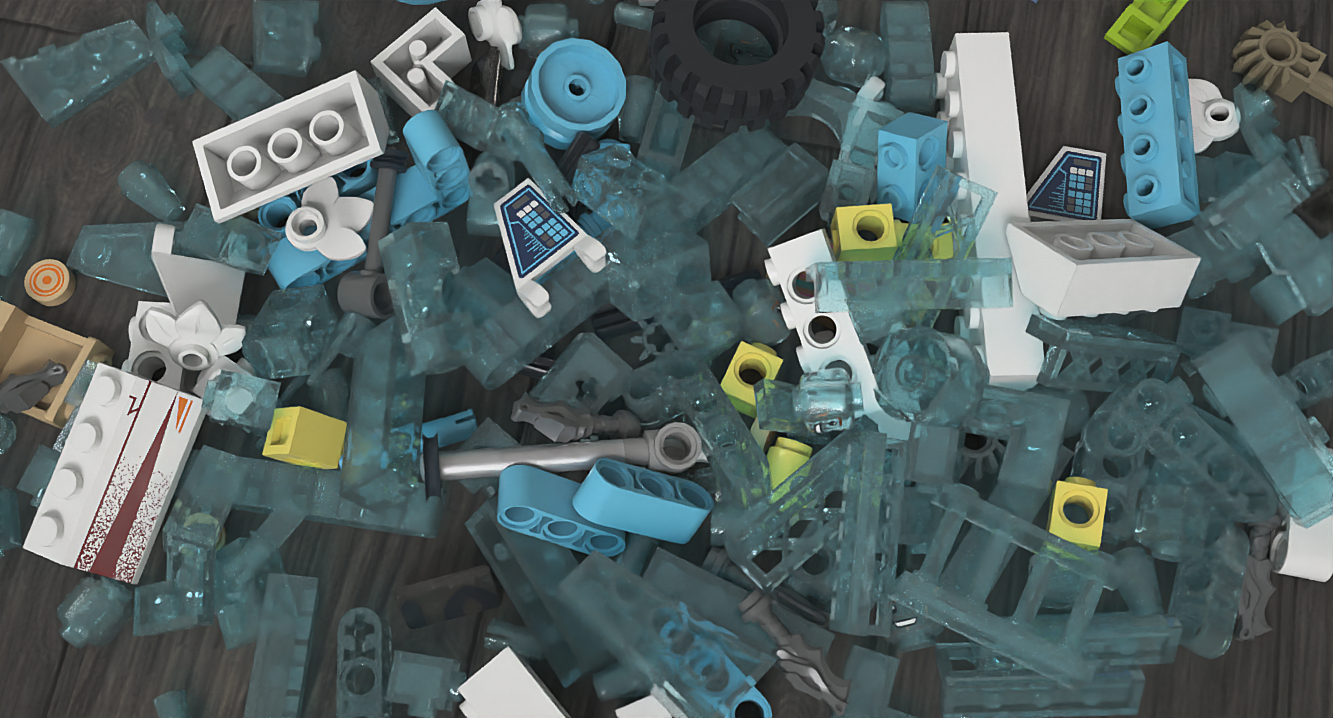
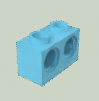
(906, 160)

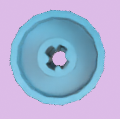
(573, 91)

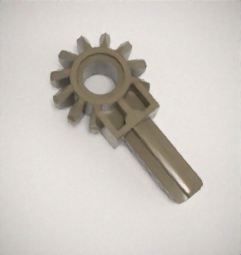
(1281, 63)

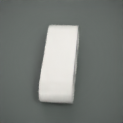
(1302, 550)

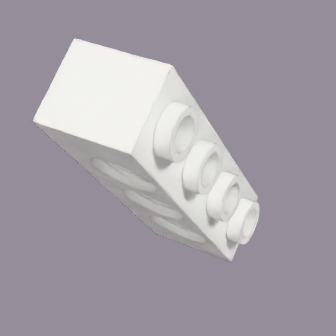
(799, 311)

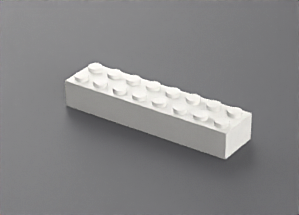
(986, 148)

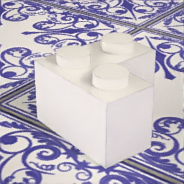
(421, 61)

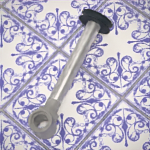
(558, 457)

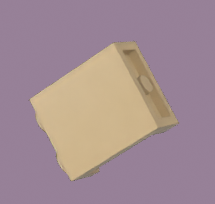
(28, 346)

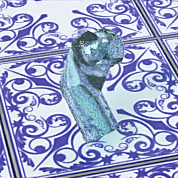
(633, 16)

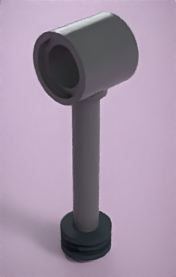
(368, 289)

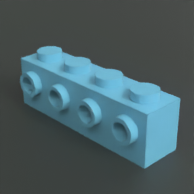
(1157, 137)

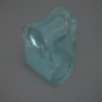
(486, 192)

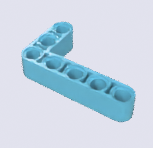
(420, 195)

